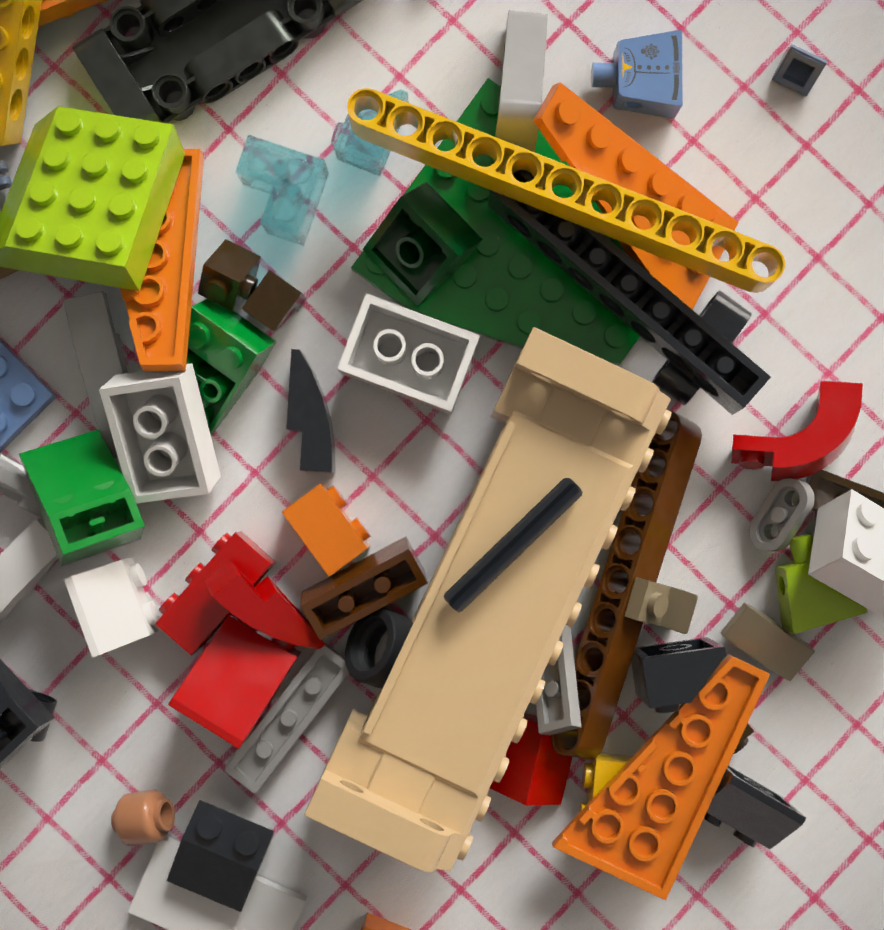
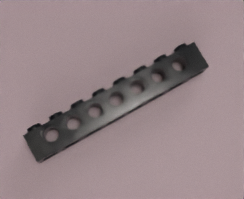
(638, 301)

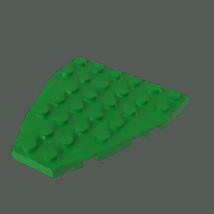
(506, 280)

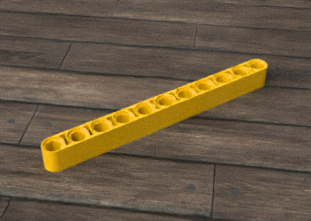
(585, 189)

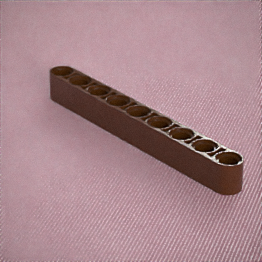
(635, 552)

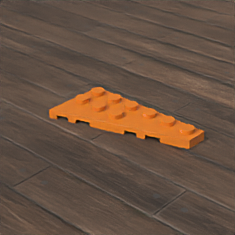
(657, 800)

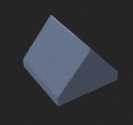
(799, 69)

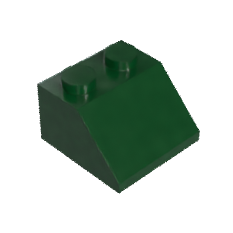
(421, 242)

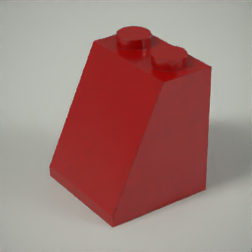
(234, 680)

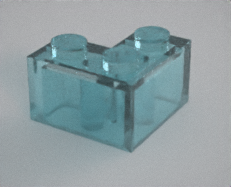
(290, 179)

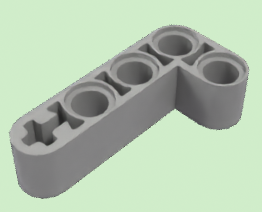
(522, 78)

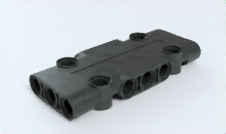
(194, 49)

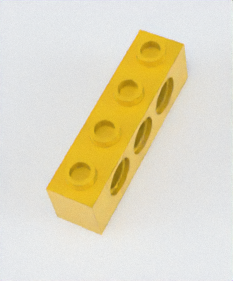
(17, 46)

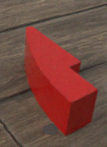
(261, 606)

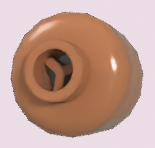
(143, 817)

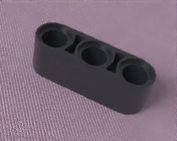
(725, 317)

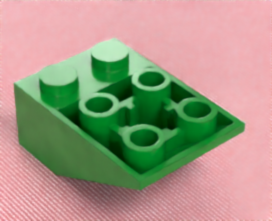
(224, 356)
(82, 497)

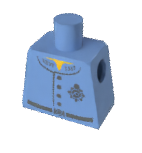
(645, 74)

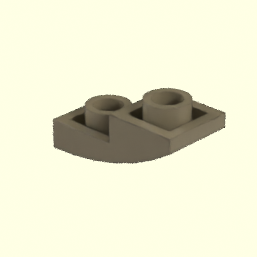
(767, 642)

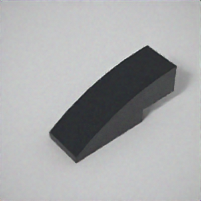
(311, 416)

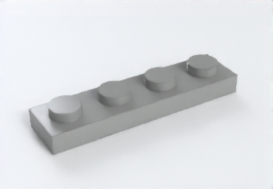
(288, 718)

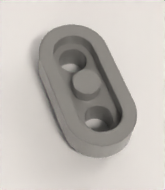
(780, 511)

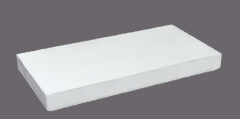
(176, 908)

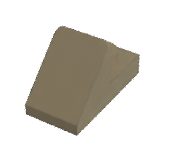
(661, 605)

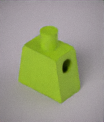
(805, 600)

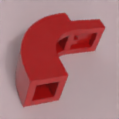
(815, 445)

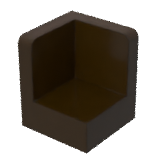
(273, 301)

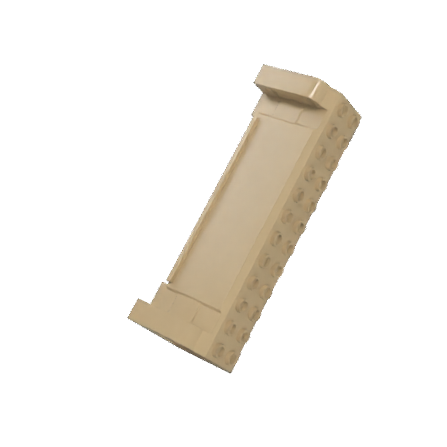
(460, 686)

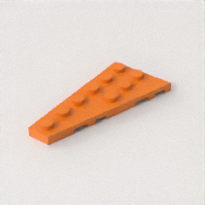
(603, 150)
(163, 305)

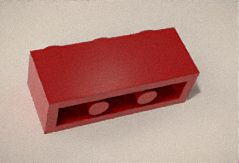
(194, 613)

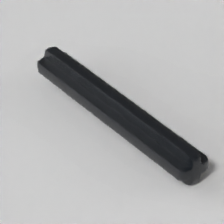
(513, 544)

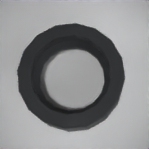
(363, 643)

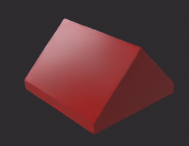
(534, 769)

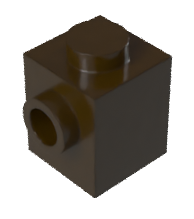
(229, 275)

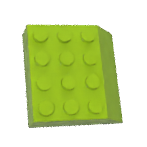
(90, 197)

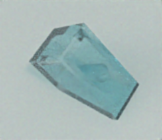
(360, 152)

